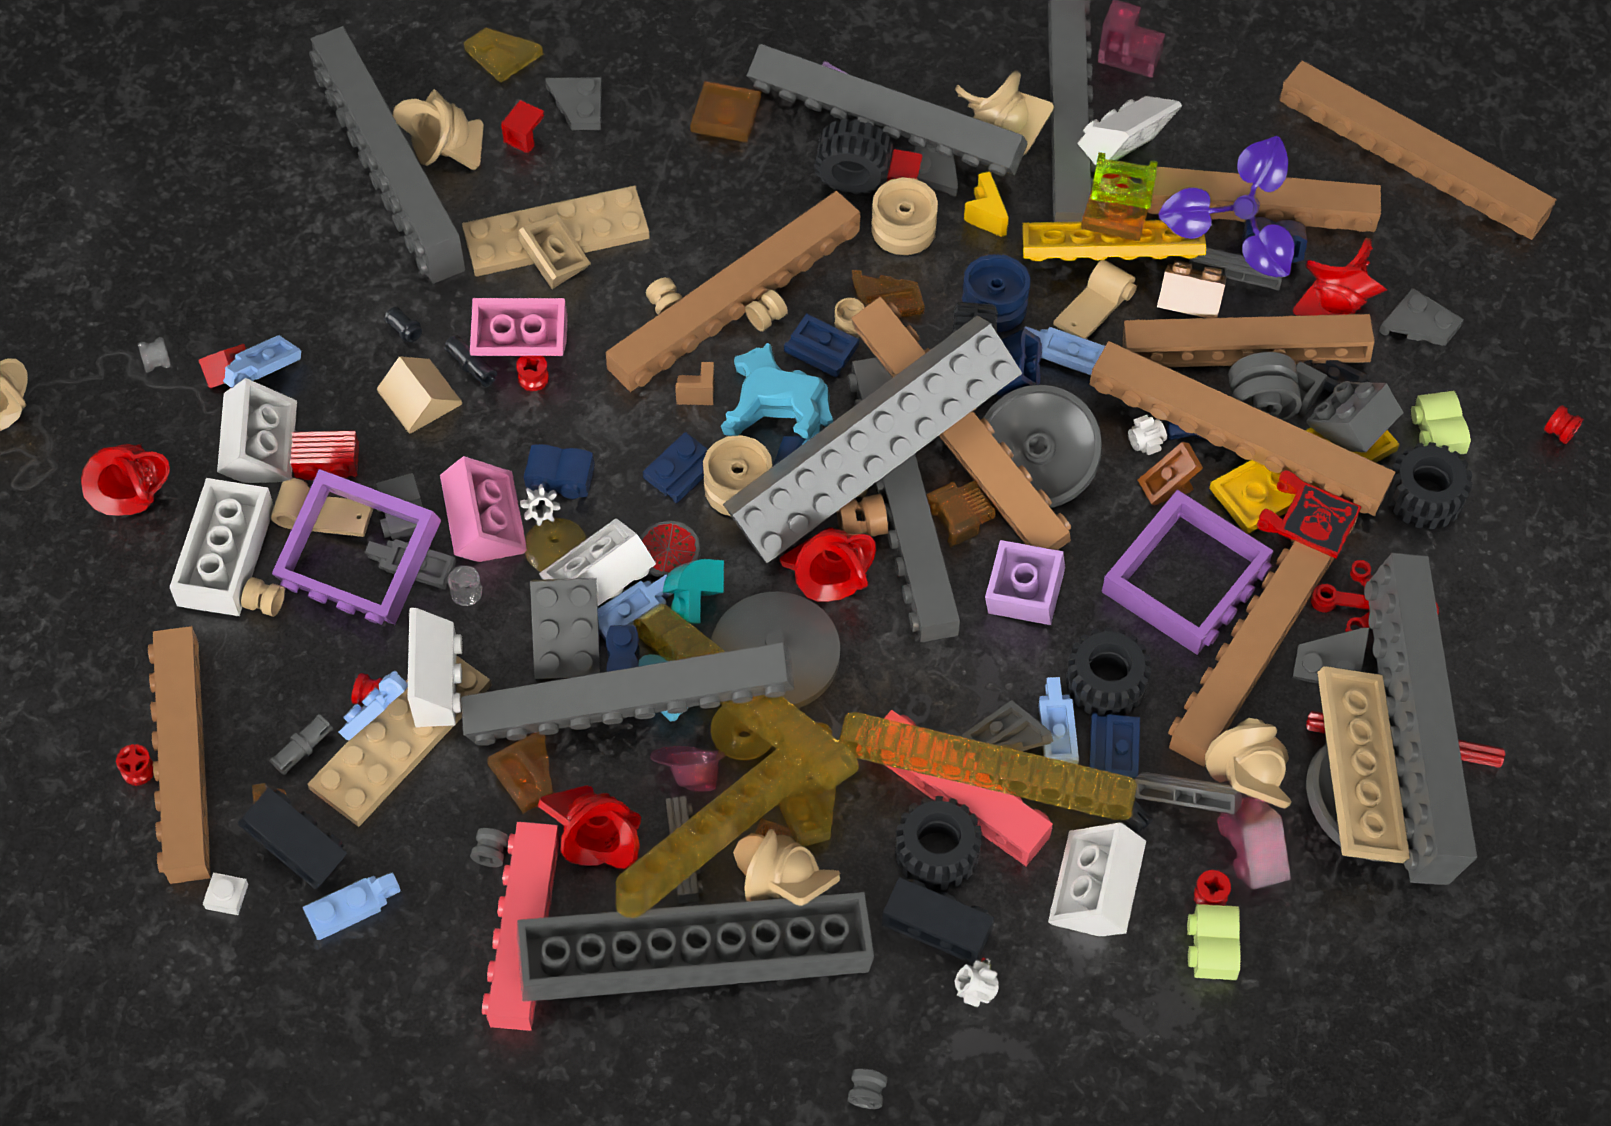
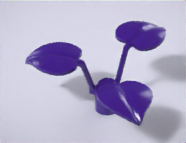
(1263, 165)

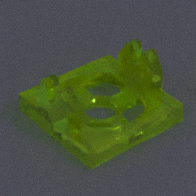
(1137, 195)

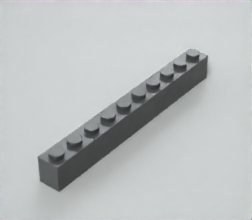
(888, 110)
(1071, 113)
(911, 530)
(628, 693)

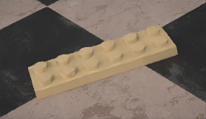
(592, 220)
(384, 754)
(1363, 765)

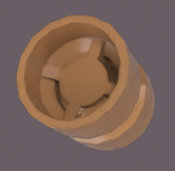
(873, 516)

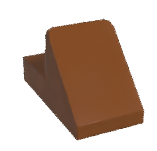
(1171, 474)

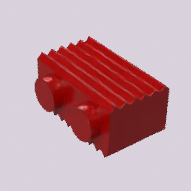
(324, 450)

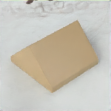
(553, 250)
(417, 392)

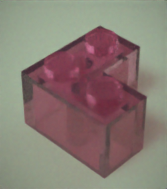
(1127, 44)
(1258, 841)

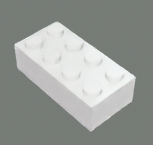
(222, 546)

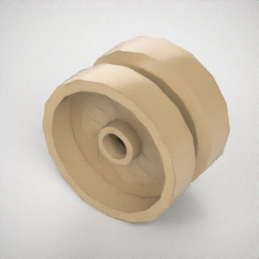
(904, 216)
(731, 467)

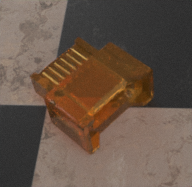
(960, 510)

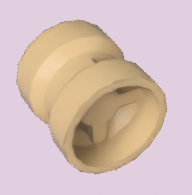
(663, 294)
(766, 310)
(844, 312)
(262, 596)

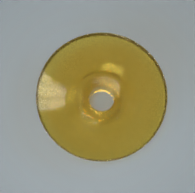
(542, 552)
(725, 736)

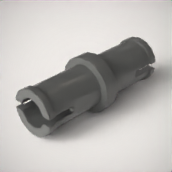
(301, 744)

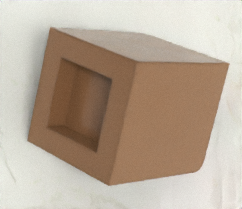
(697, 389)

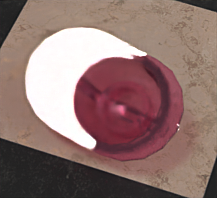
(690, 766)

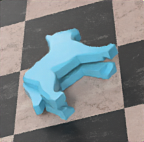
(778, 394)

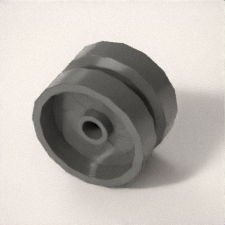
(1267, 383)

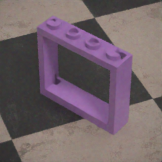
(406, 573)
(1158, 615)

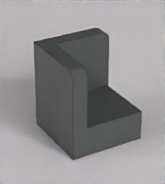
(1310, 385)

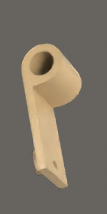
(1104, 293)
(336, 516)

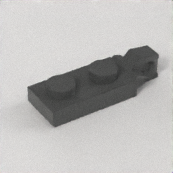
(433, 570)

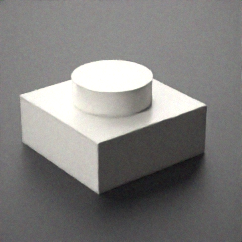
(225, 893)

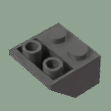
(1356, 415)

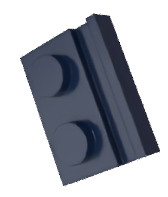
(821, 345)
(677, 468)
(1115, 744)

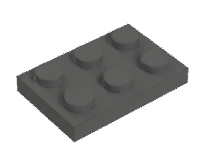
(565, 627)

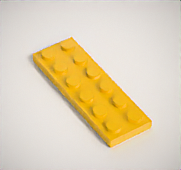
(1071, 242)
(1254, 487)

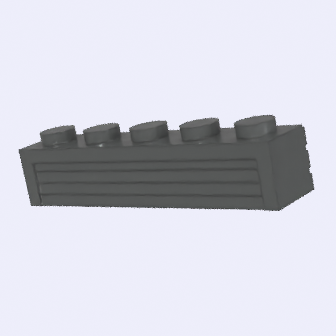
(1234, 267)
(1188, 792)
(678, 813)

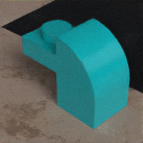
(690, 582)

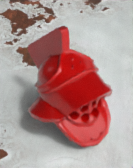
(1339, 288)
(123, 479)
(831, 564)
(595, 827)

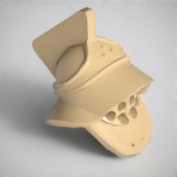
(1011, 109)
(440, 130)
(12, 389)
(1250, 761)
(780, 869)

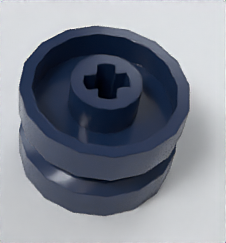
(998, 282)

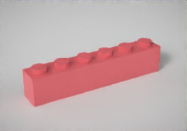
(1001, 816)
(527, 897)

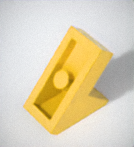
(988, 207)

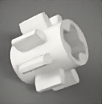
(1147, 435)
(533, 500)
(976, 983)

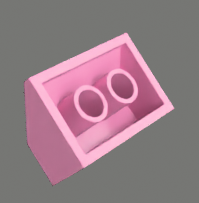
(518, 327)
(482, 511)

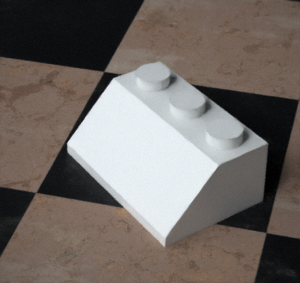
(1128, 128)
(256, 434)
(610, 555)
(433, 669)
(1098, 880)

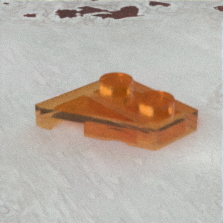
(902, 293)
(524, 770)

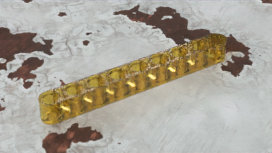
(771, 718)
(989, 766)
(707, 833)

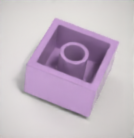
(1025, 582)

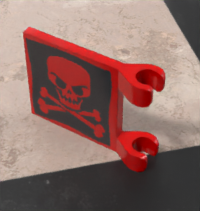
(1313, 517)

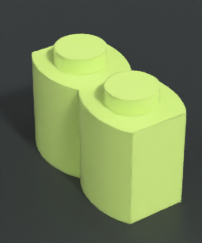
(1441, 421)
(1215, 942)

